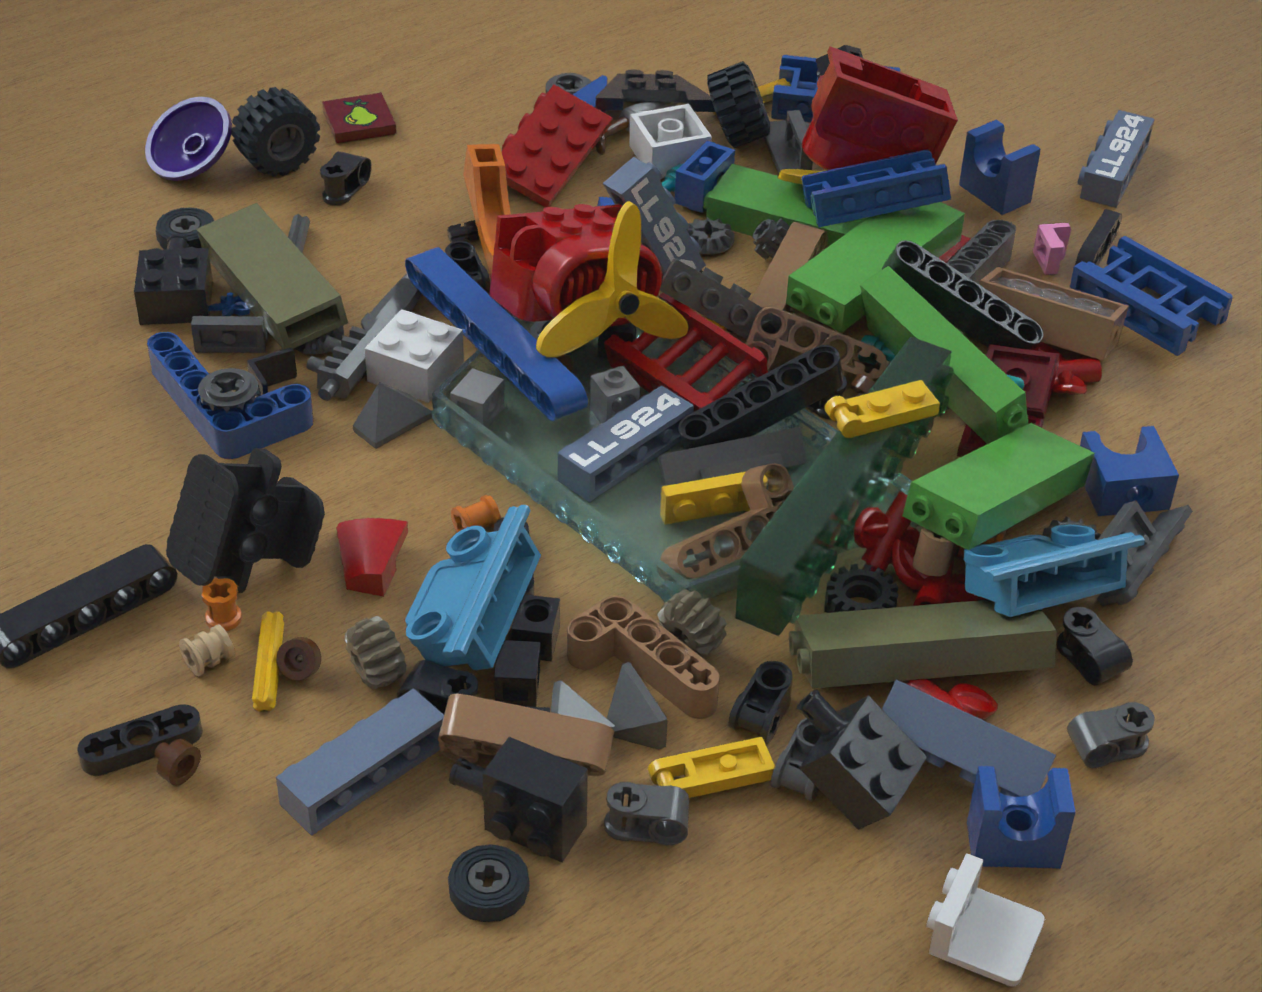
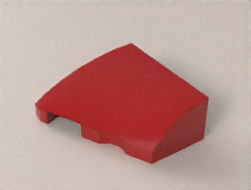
(370, 552)

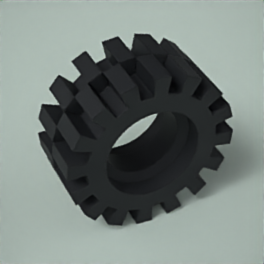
(862, 584)

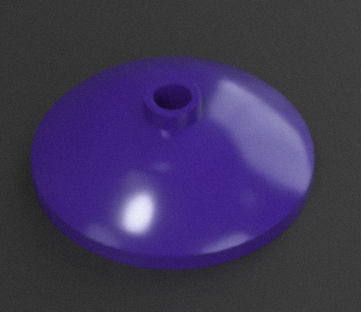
(188, 138)

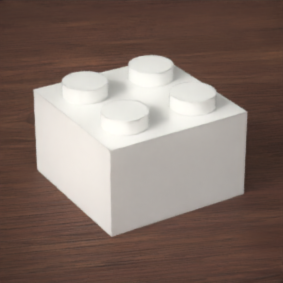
(667, 136)
(414, 354)

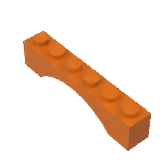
(487, 192)

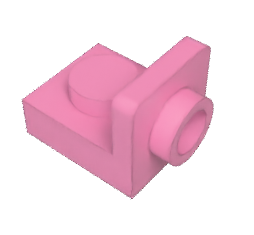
(1051, 246)

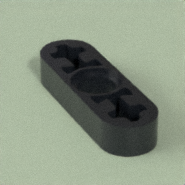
(1100, 238)
(107, 739)

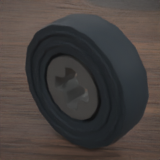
(178, 221)
(494, 902)

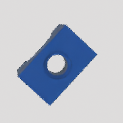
(992, 175)
(1123, 478)
(1023, 829)

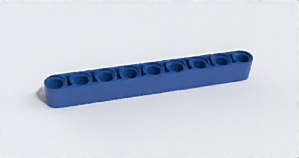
(496, 334)

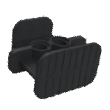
(239, 516)

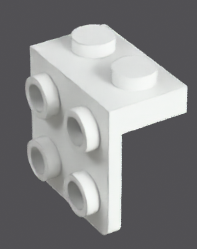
(982, 928)

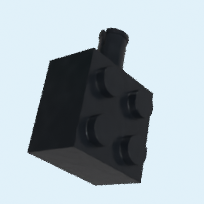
(173, 283)
(860, 758)
(529, 797)

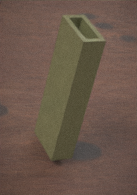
(272, 277)
(919, 643)

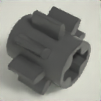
(769, 237)

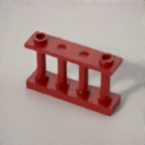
(653, 373)

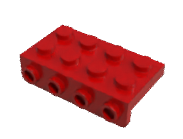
(552, 144)

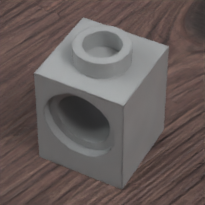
(612, 392)
(480, 396)

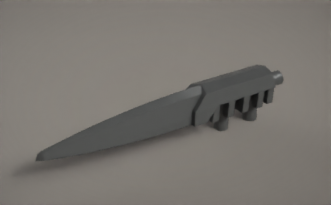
(347, 367)

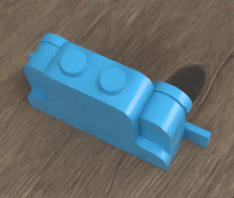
(1047, 571)
(474, 594)

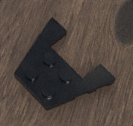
(657, 87)

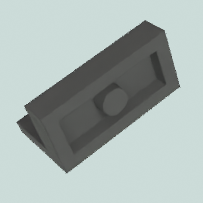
(229, 334)

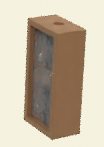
(1065, 315)

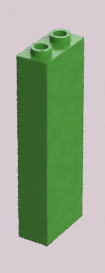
(751, 196)
(831, 281)
(978, 388)
(997, 485)

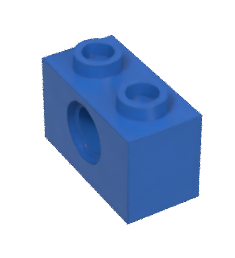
(701, 174)

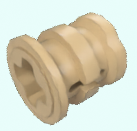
(206, 649)

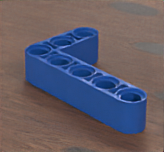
(234, 433)

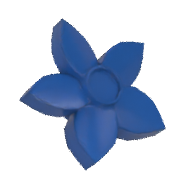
(230, 305)

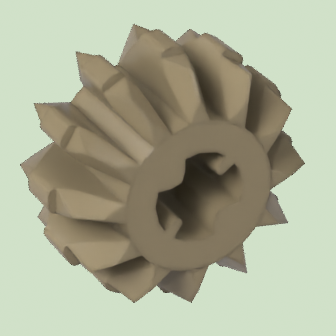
(693, 621)
(375, 652)

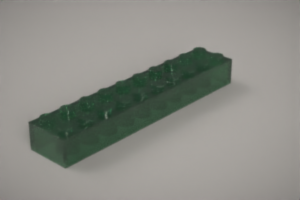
(824, 506)

